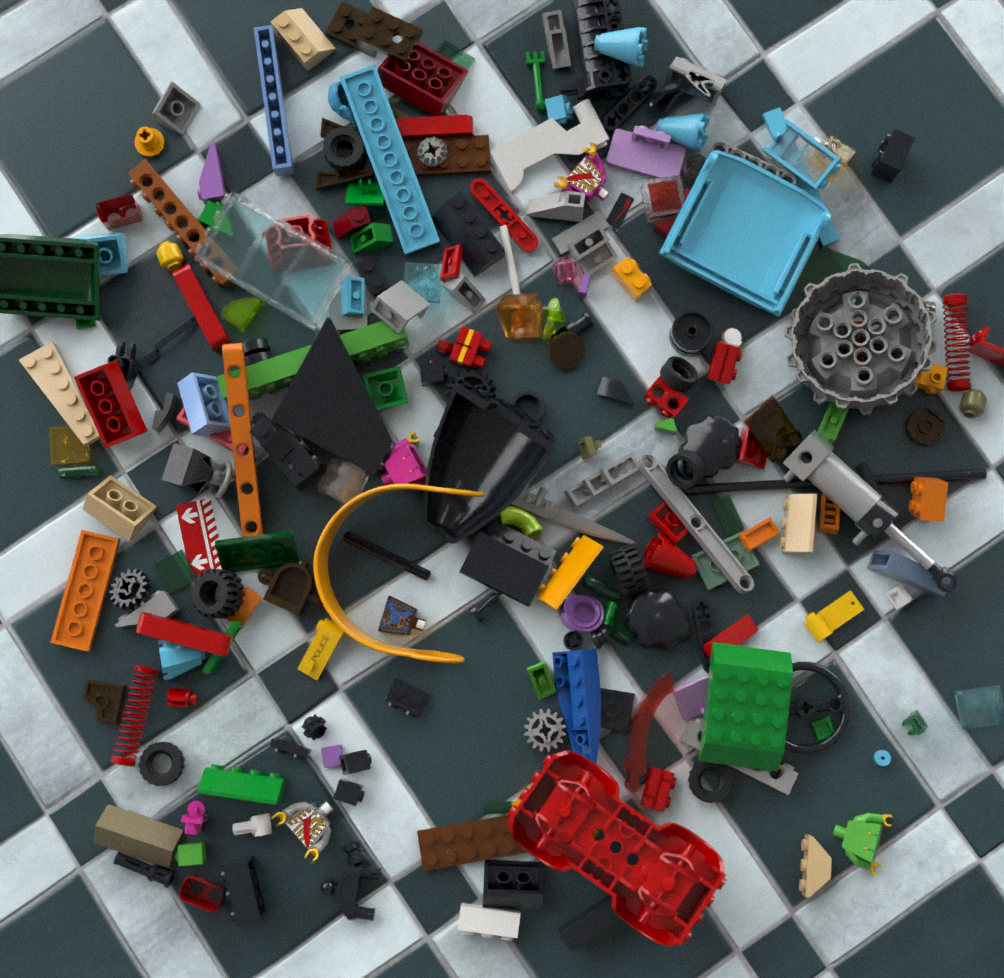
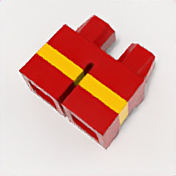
(467, 347)

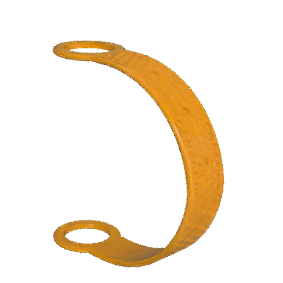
(325, 589)

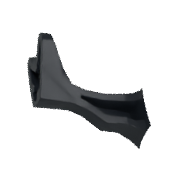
(691, 82)

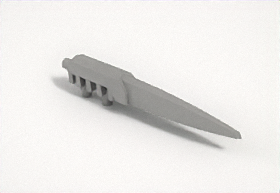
(542, 508)

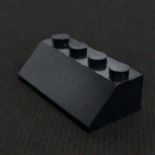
(464, 226)

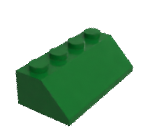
(242, 785)

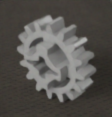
(553, 728)

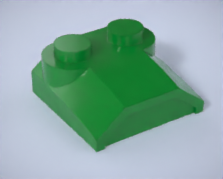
(386, 388)

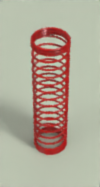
(957, 384)
(126, 761)

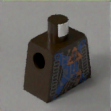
(400, 618)

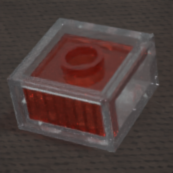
(662, 198)

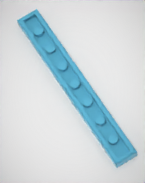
(776, 123)

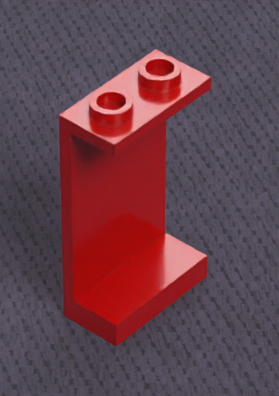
(985, 350)

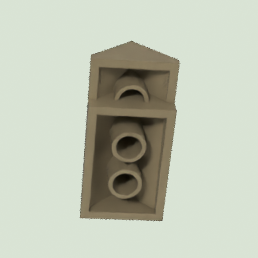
(137, 835)

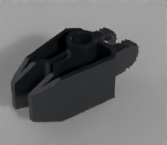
(128, 364)

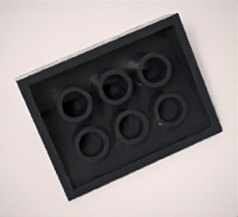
(508, 562)

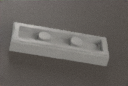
(566, 237)

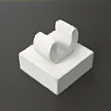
(899, 596)

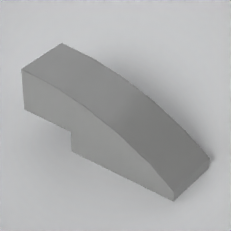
(556, 39)

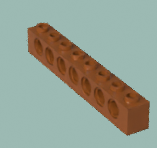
(145, 173)

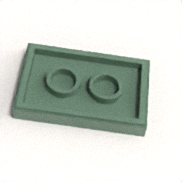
(711, 573)

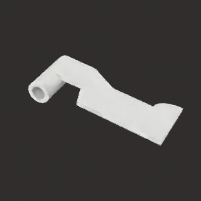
(549, 139)

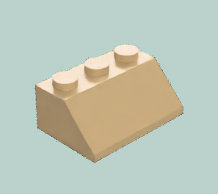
(302, 37)
(119, 507)
(798, 524)

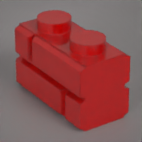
(724, 361)
(657, 789)

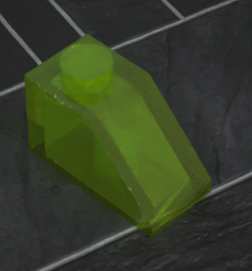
(241, 312)

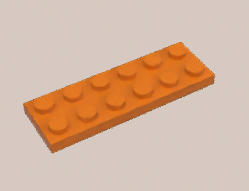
(85, 590)

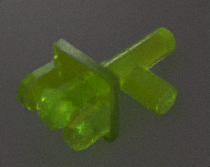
(552, 314)

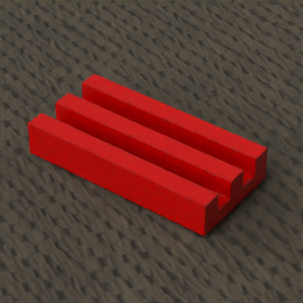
(454, 262)

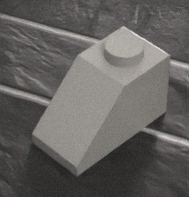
(464, 293)

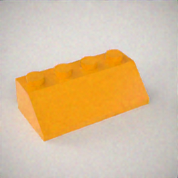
(568, 574)

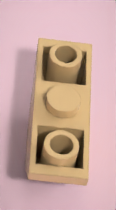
(815, 866)

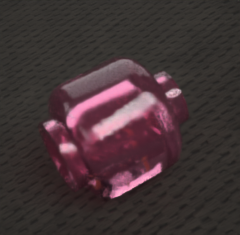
(564, 270)

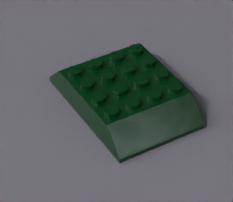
(49, 277)

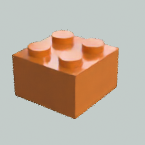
(928, 498)

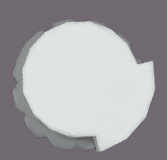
(731, 336)

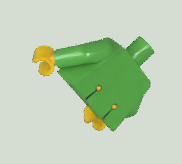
(862, 839)

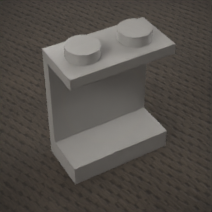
(399, 306)

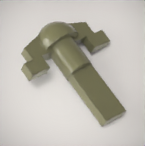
(396, 112)

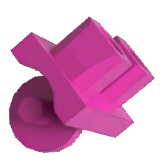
(194, 818)

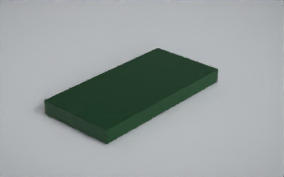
(257, 551)

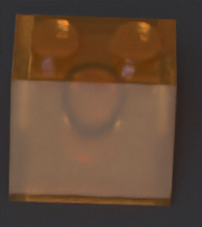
(521, 315)

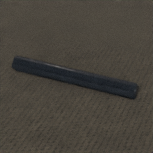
(386, 555)

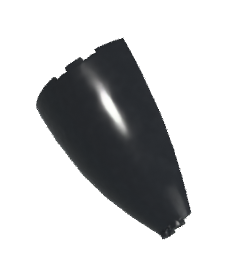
(484, 449)

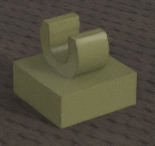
(588, 447)

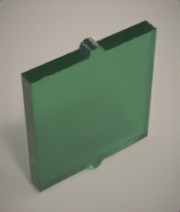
(175, 571)

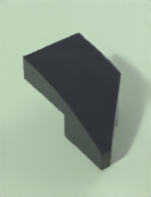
(614, 390)

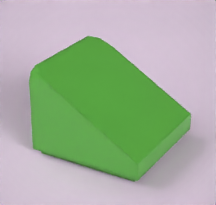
(666, 426)

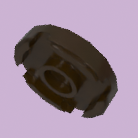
(566, 350)
(925, 426)

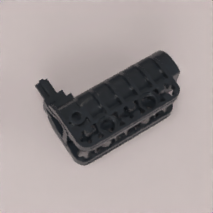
(599, 71)

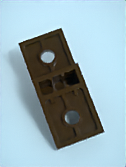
(374, 32)

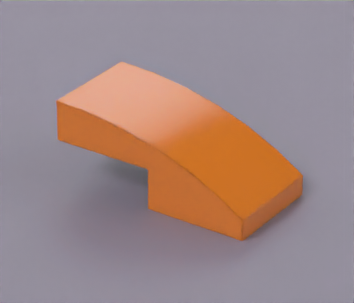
(250, 602)

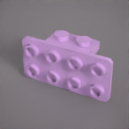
(646, 152)
(691, 698)

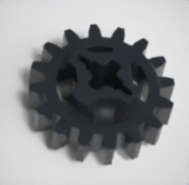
(130, 589)

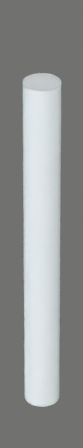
(510, 260)

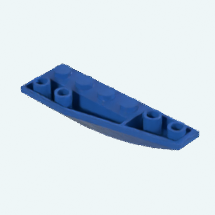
(579, 698)

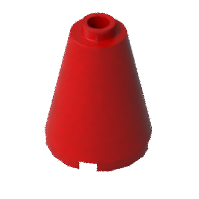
(667, 558)

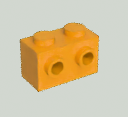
(631, 278)
(932, 380)

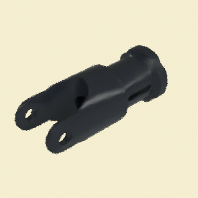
(576, 326)

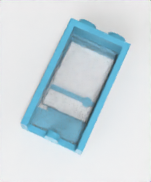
(803, 156)

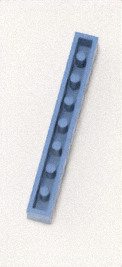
(274, 101)

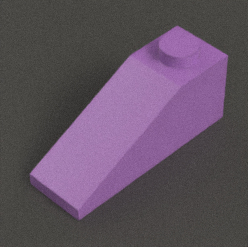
(211, 178)

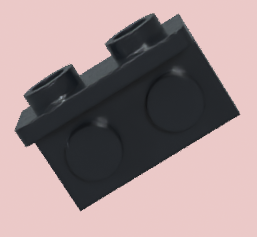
(407, 697)

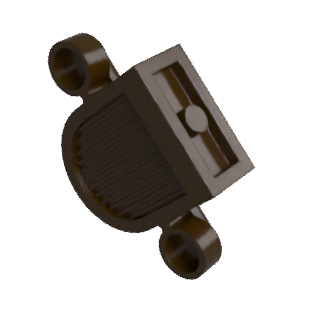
(290, 587)

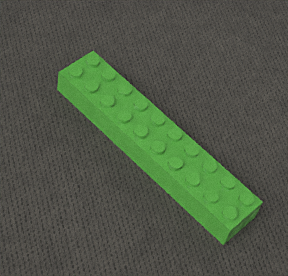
(279, 371)

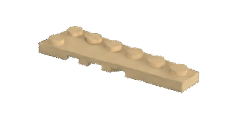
(57, 384)

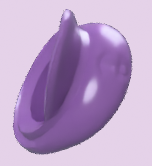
(581, 613)

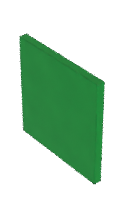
(364, 194)

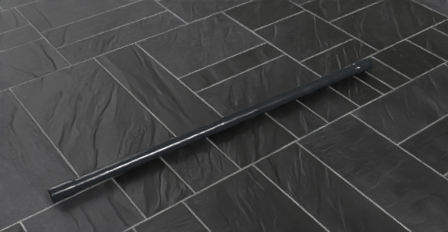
(969, 474)

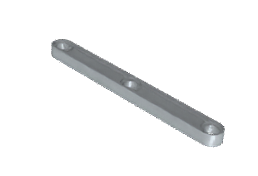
(704, 534)

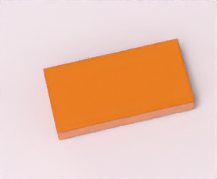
(759, 534)

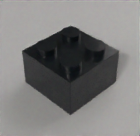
(891, 155)

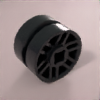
(256, 351)

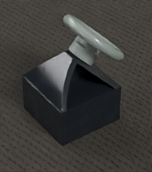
(194, 470)

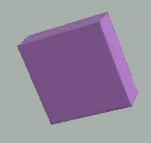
(584, 286)
(331, 755)

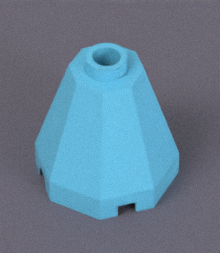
(178, 658)

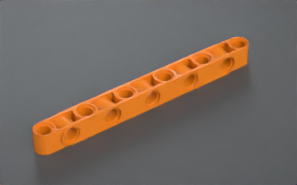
(240, 426)

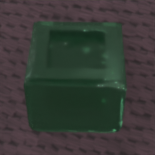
(621, 633)

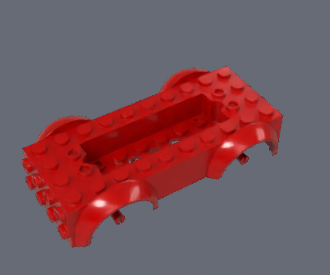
(675, 866)

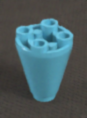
(624, 45)
(686, 129)

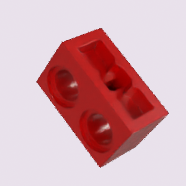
(668, 395)

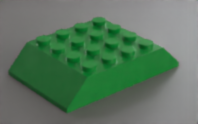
(746, 707)

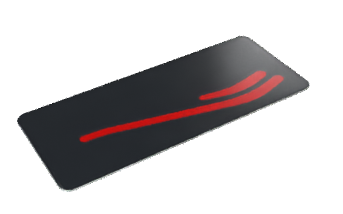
(619, 210)

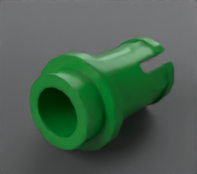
(610, 613)

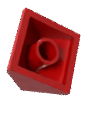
(749, 451)
(667, 523)

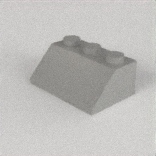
(681, 66)

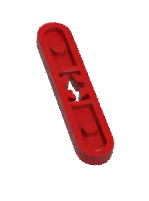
(491, 202)

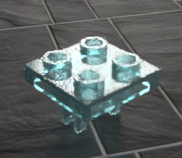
(424, 280)

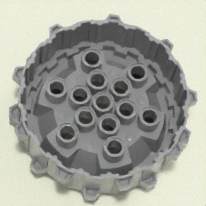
(832, 303)

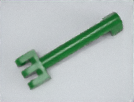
(536, 62)

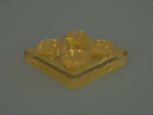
(67, 448)

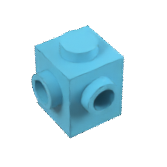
(559, 109)

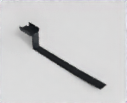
(153, 355)

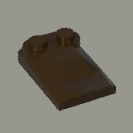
(773, 430)

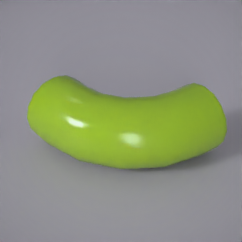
(522, 520)

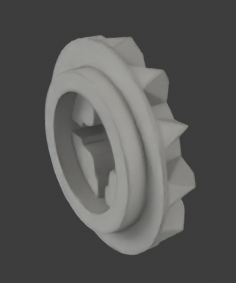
(427, 158)

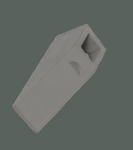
(559, 206)
(159, 604)

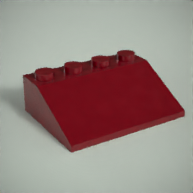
(425, 80)

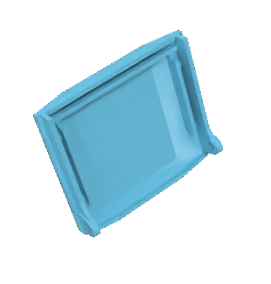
(746, 231)

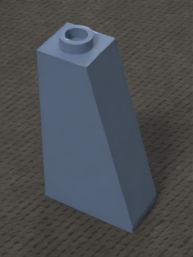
(905, 571)

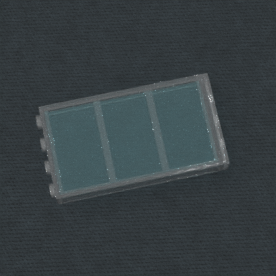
(272, 260)

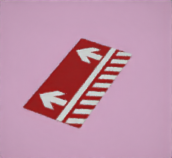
(199, 534)

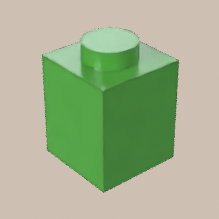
(191, 854)

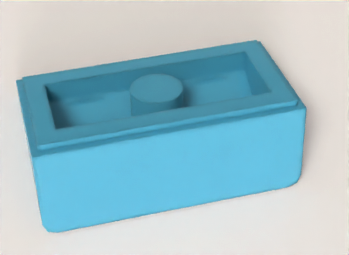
(353, 296)

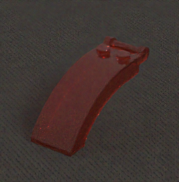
(636, 738)

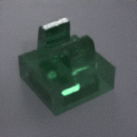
(917, 723)

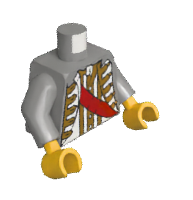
(308, 824)

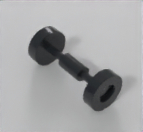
(489, 602)

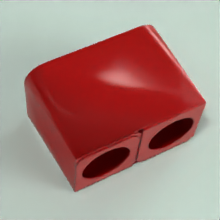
(113, 206)
(205, 904)

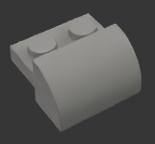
(592, 250)

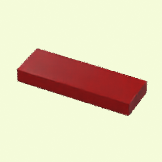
(734, 634)

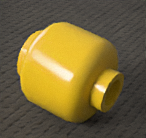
(170, 255)

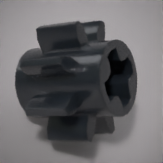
(314, 727)

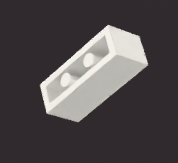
(489, 921)

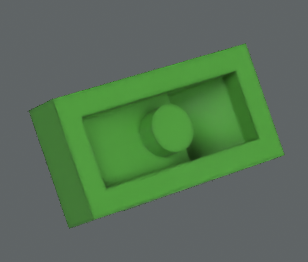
(541, 680)

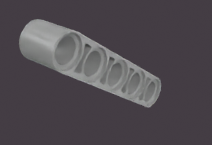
(724, 147)

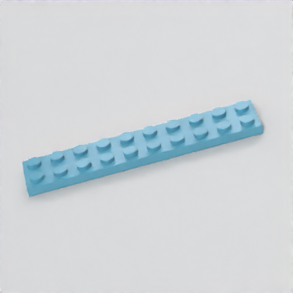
(390, 159)

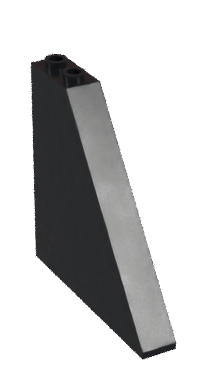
(333, 405)

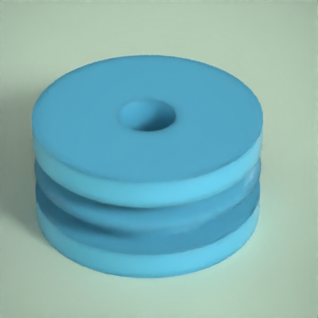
(882, 762)

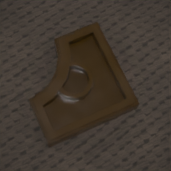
(106, 699)

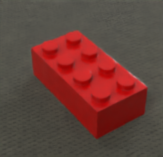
(110, 404)

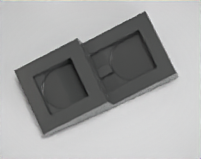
(162, 418)

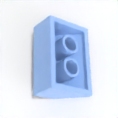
(204, 404)

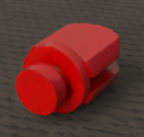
(181, 698)

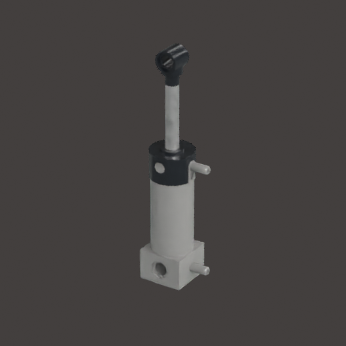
(857, 499)

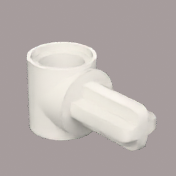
(258, 826)

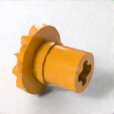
(149, 141)

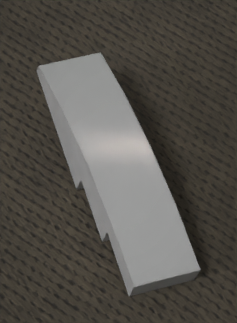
(602, 480)

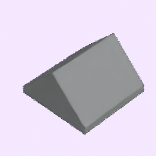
(175, 108)

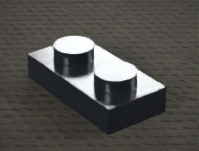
(373, 275)
(298, 751)

